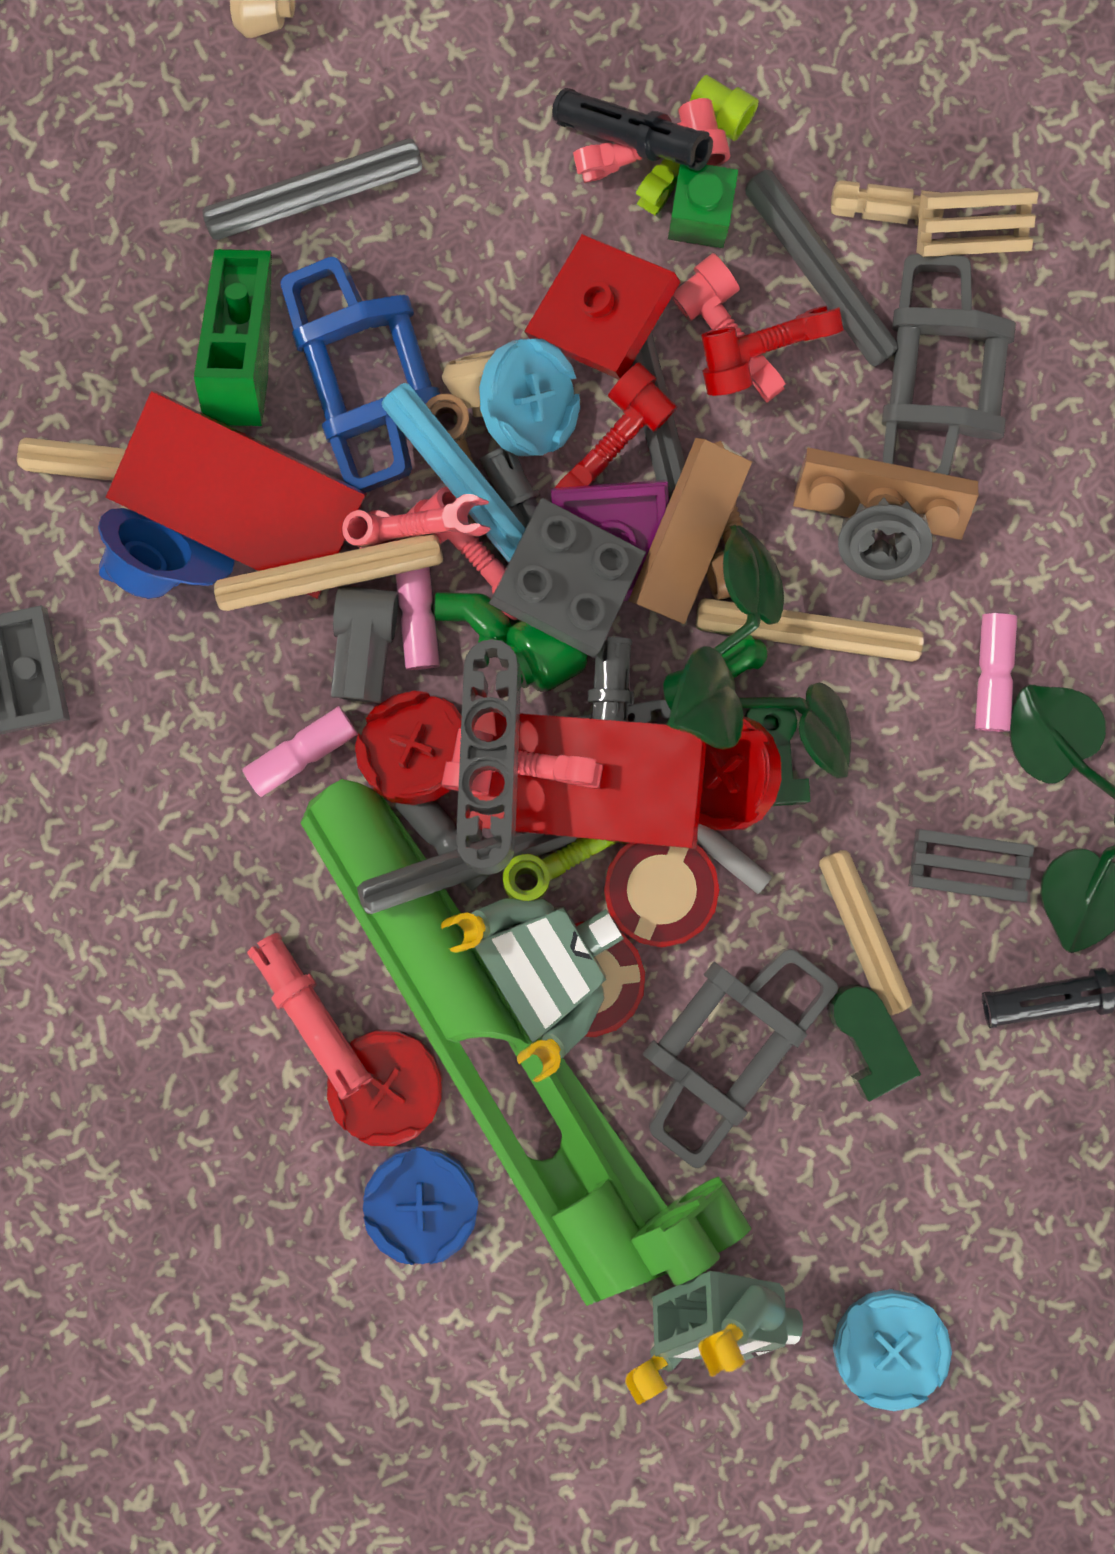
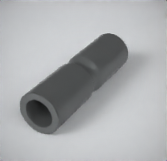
(436, 829)

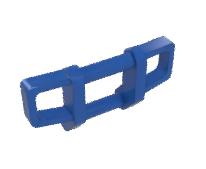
(358, 316)

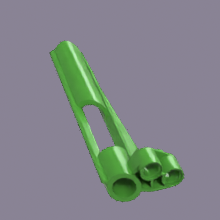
(592, 1193)

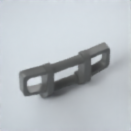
(964, 322)
(732, 1103)

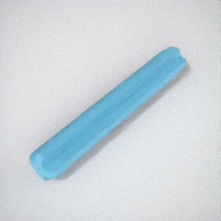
(453, 466)

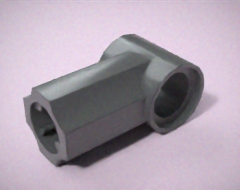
(363, 627)

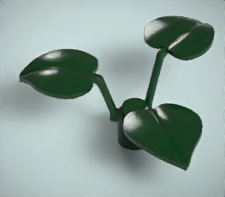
(704, 691)
(1049, 737)

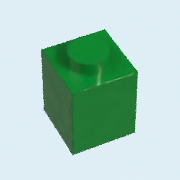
(703, 205)

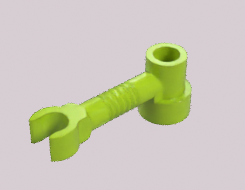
(733, 114)
(550, 867)

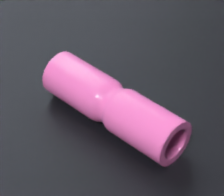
(417, 620)
(996, 665)
(293, 755)

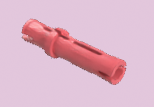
(313, 1021)

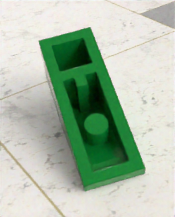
(235, 338)

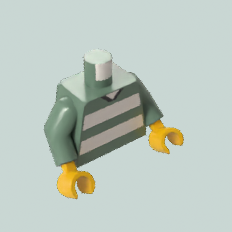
(542, 969)
(714, 1320)

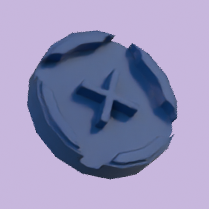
(420, 1206)

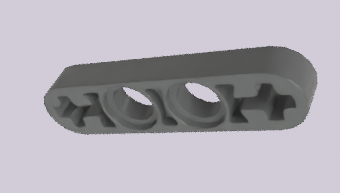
(484, 756)

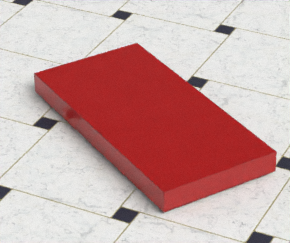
(230, 489)
(645, 788)

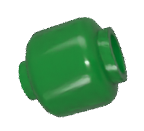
(542, 658)

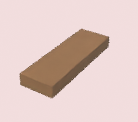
(690, 530)

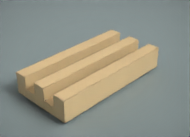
(1020, 222)

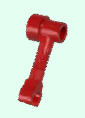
(729, 355)
(642, 405)

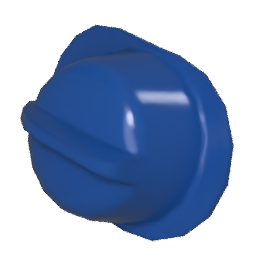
(153, 558)

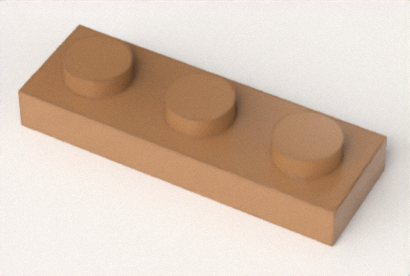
(841, 482)

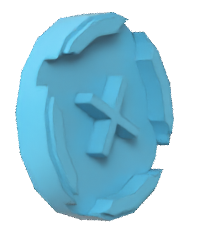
(529, 397)
(892, 1350)

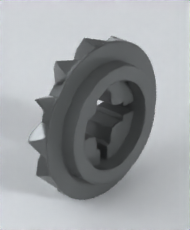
(878, 559)

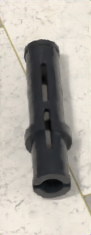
(650, 133)
(1004, 1006)

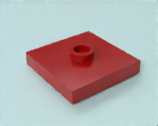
(603, 306)

